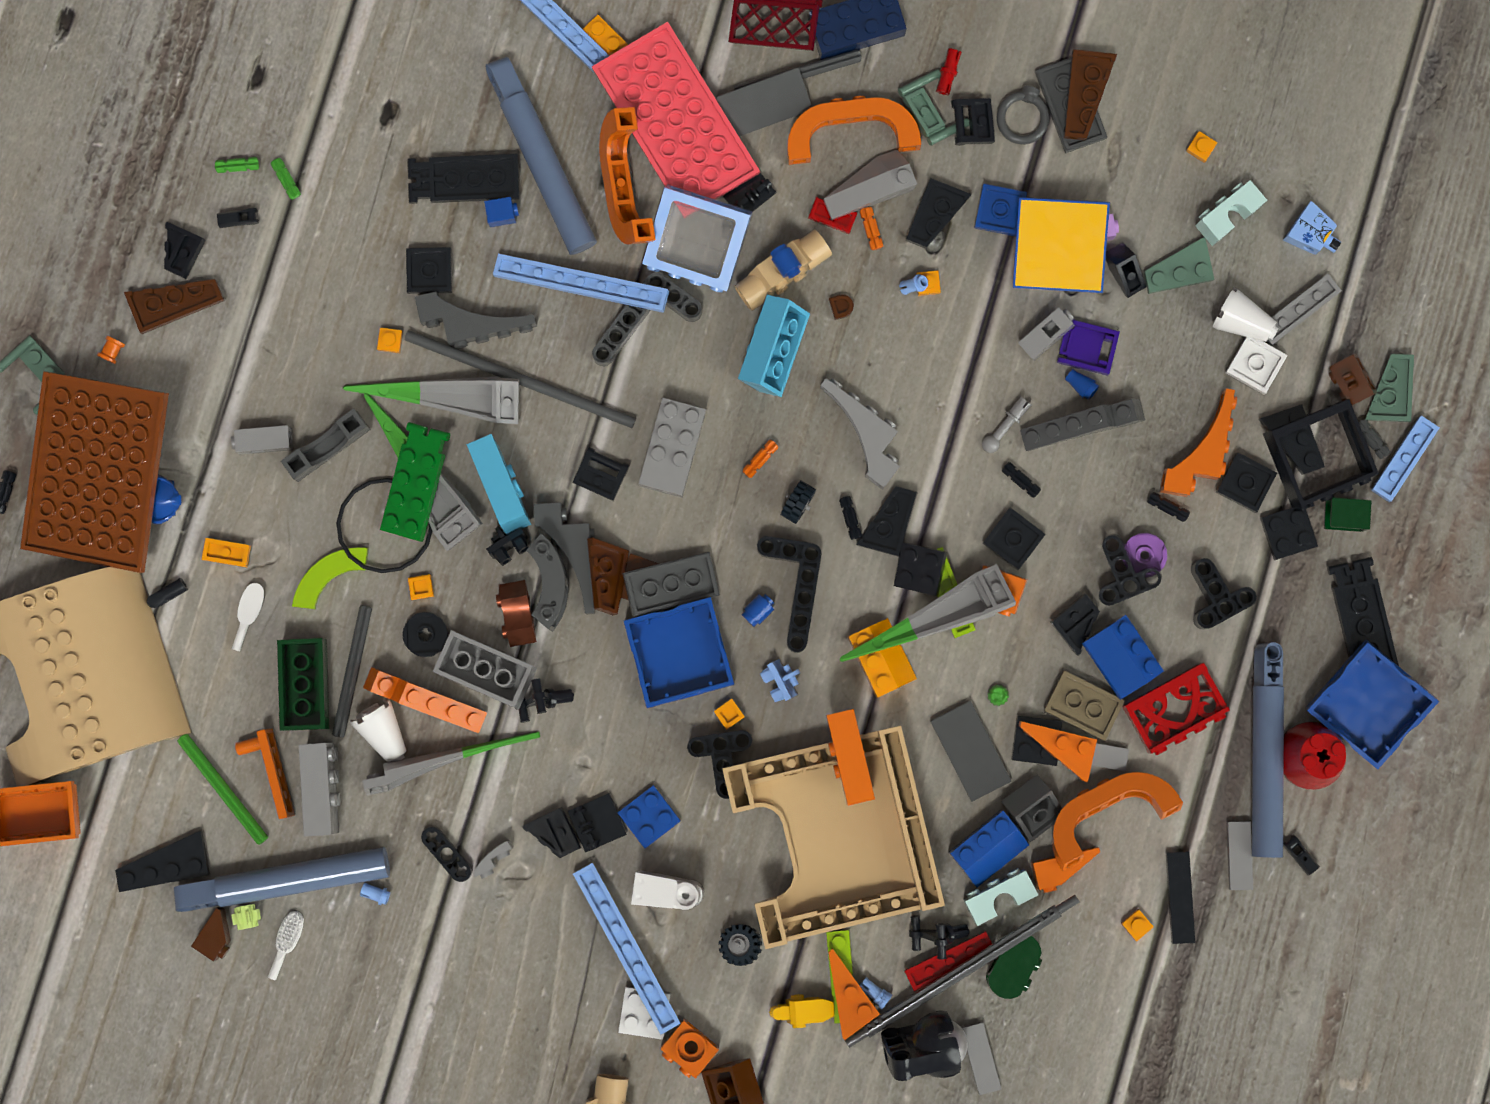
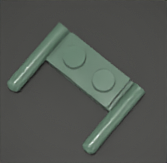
(924, 111)
(34, 357)

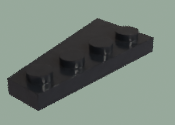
(169, 864)

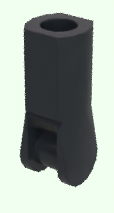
(234, 218)
(167, 593)
(1303, 857)

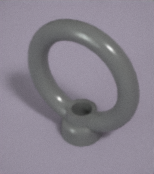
(1030, 95)

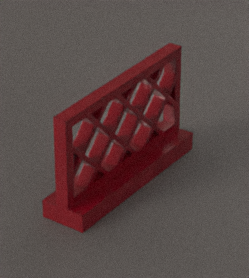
(802, 5)

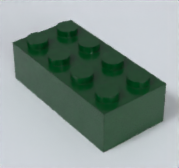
(303, 684)

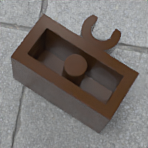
(1352, 379)

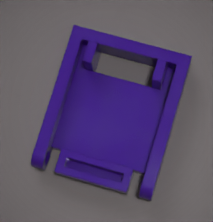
(1084, 345)

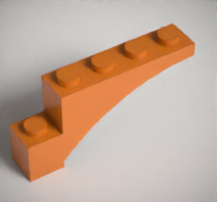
(1208, 456)
(424, 700)

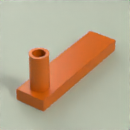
(267, 744)

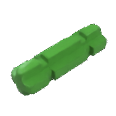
(237, 164)
(285, 178)

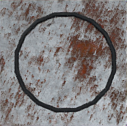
(348, 552)

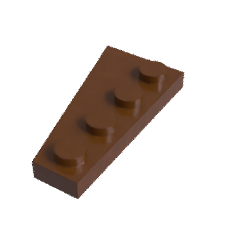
(1086, 86)
(165, 305)

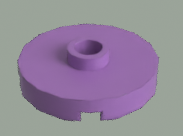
(1151, 544)

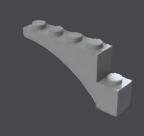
(871, 430)

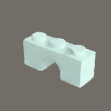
(1216, 223)
(981, 903)

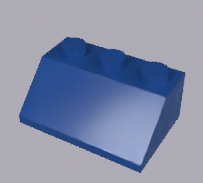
(1122, 657)
(989, 848)

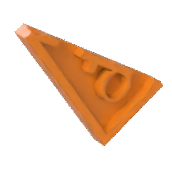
(1070, 749)
(853, 1004)

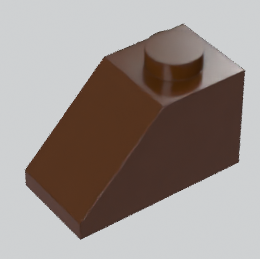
(214, 936)

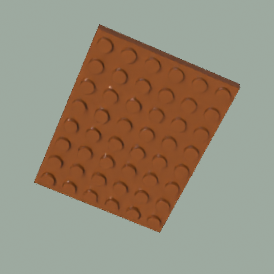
(94, 471)

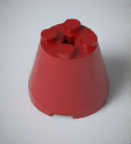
(1300, 758)

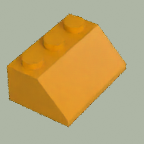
(885, 668)

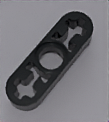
(430, 845)

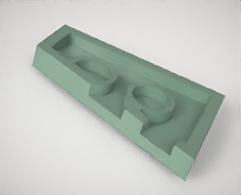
(1182, 269)
(1394, 391)

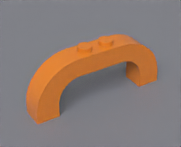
(852, 111)
(621, 207)
(1107, 793)

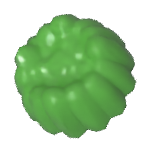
(998, 695)

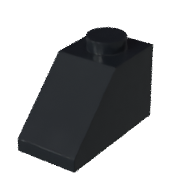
(1125, 269)

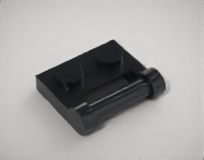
(979, 121)
(597, 480)

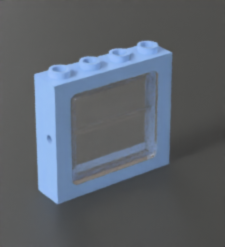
(697, 238)

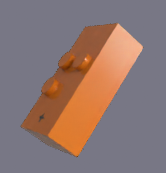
(850, 757)

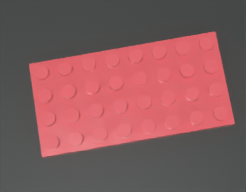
(676, 115)

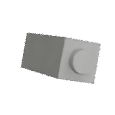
(1047, 333)
(262, 440)

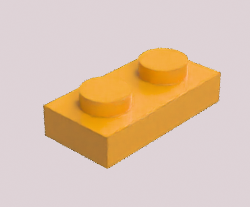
(604, 35)
(226, 552)

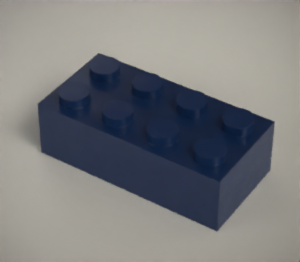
(857, 25)

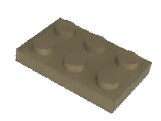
(1084, 705)

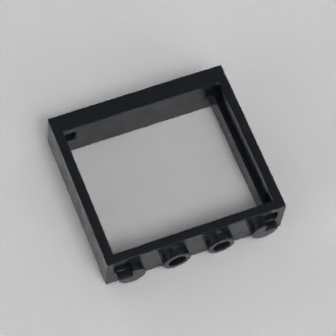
(1357, 442)

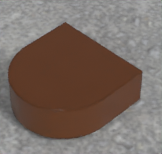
(841, 306)

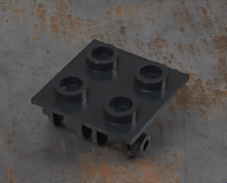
(751, 193)
(597, 822)

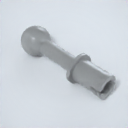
(991, 443)

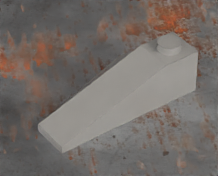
(874, 183)

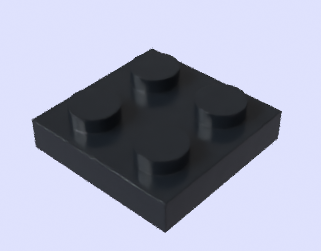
(429, 270)
(1246, 482)
(1288, 532)
(1014, 538)
(920, 569)
(1029, 750)

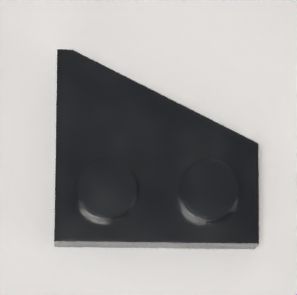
(181, 250)
(1076, 622)
(554, 832)

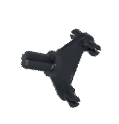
(541, 699)
(941, 936)

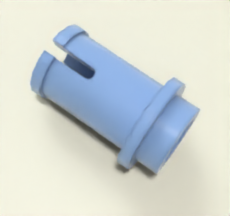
(917, 283)
(375, 893)

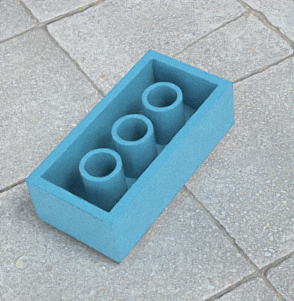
(774, 345)
(497, 480)

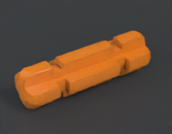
(871, 228)
(760, 458)

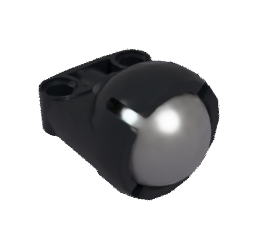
(928, 1047)

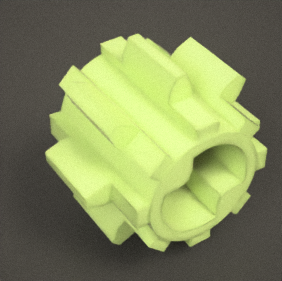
(246, 916)

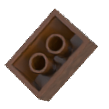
(732, 1083)

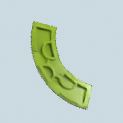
(323, 572)

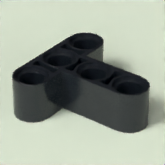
(1123, 576)
(1223, 595)
(718, 755)

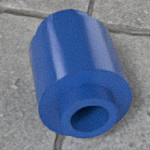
(786, 261)
(758, 609)

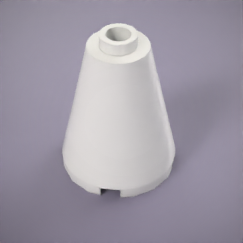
(1245, 318)
(381, 730)

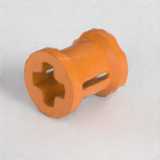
(111, 349)

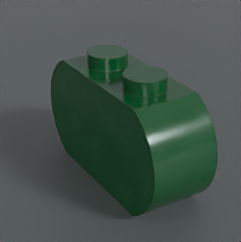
(1012, 969)

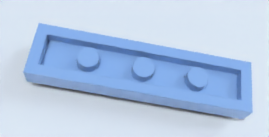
(1405, 458)

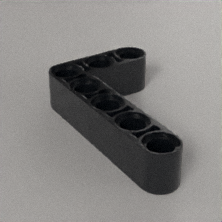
(801, 586)

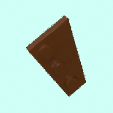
(606, 571)

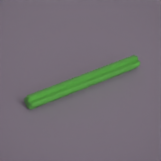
(222, 789)

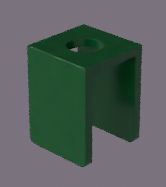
(1347, 514)

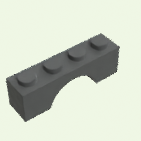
(338, 437)

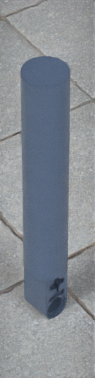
(540, 157)
(1268, 752)
(283, 880)

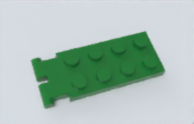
(415, 482)

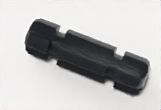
(1021, 480)
(6, 488)
(1168, 506)
(850, 517)

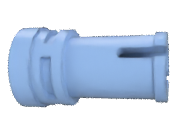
(879, 995)

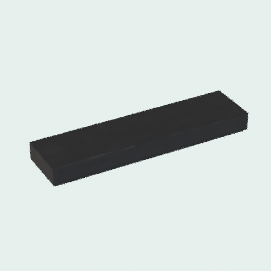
(1180, 897)

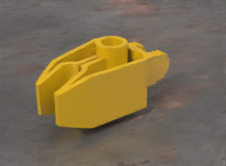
(802, 1011)

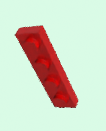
(933, 968)

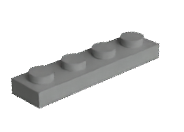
(1304, 306)

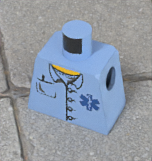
(1313, 231)

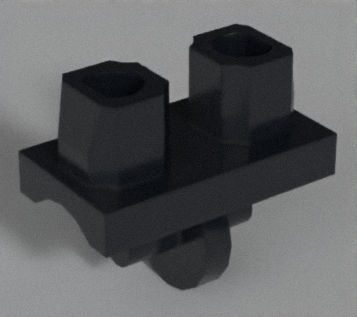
(505, 542)

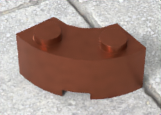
(517, 613)

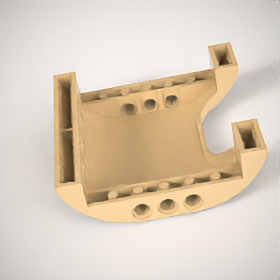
(88, 673)
(845, 859)

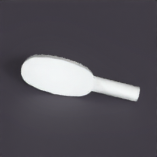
(248, 610)
(286, 940)

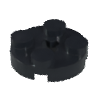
(416, 626)

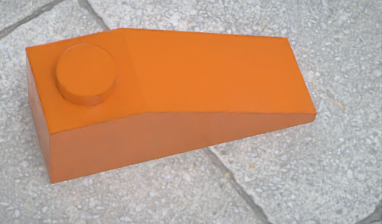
(1049, 874)

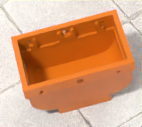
(39, 813)

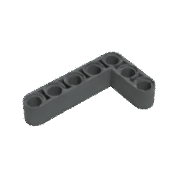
(640, 314)

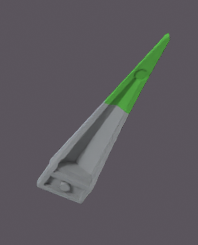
(479, 397)
(451, 513)
(968, 602)
(407, 769)

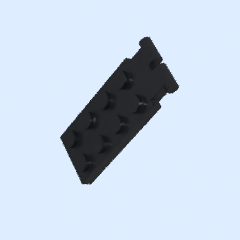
(464, 178)
(1361, 607)

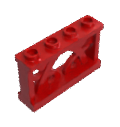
(1145, 705)

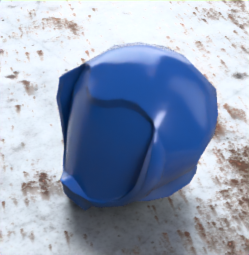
(166, 500)

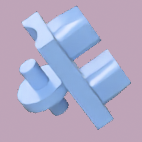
(783, 677)

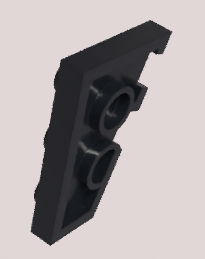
(935, 212)
(1298, 445)
(891, 523)

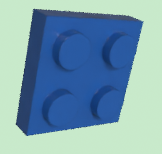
(998, 210)
(649, 816)

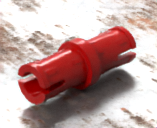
(948, 71)

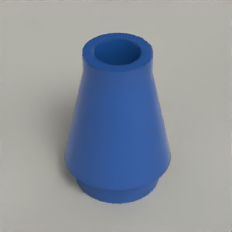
(1082, 384)

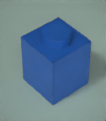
(501, 211)

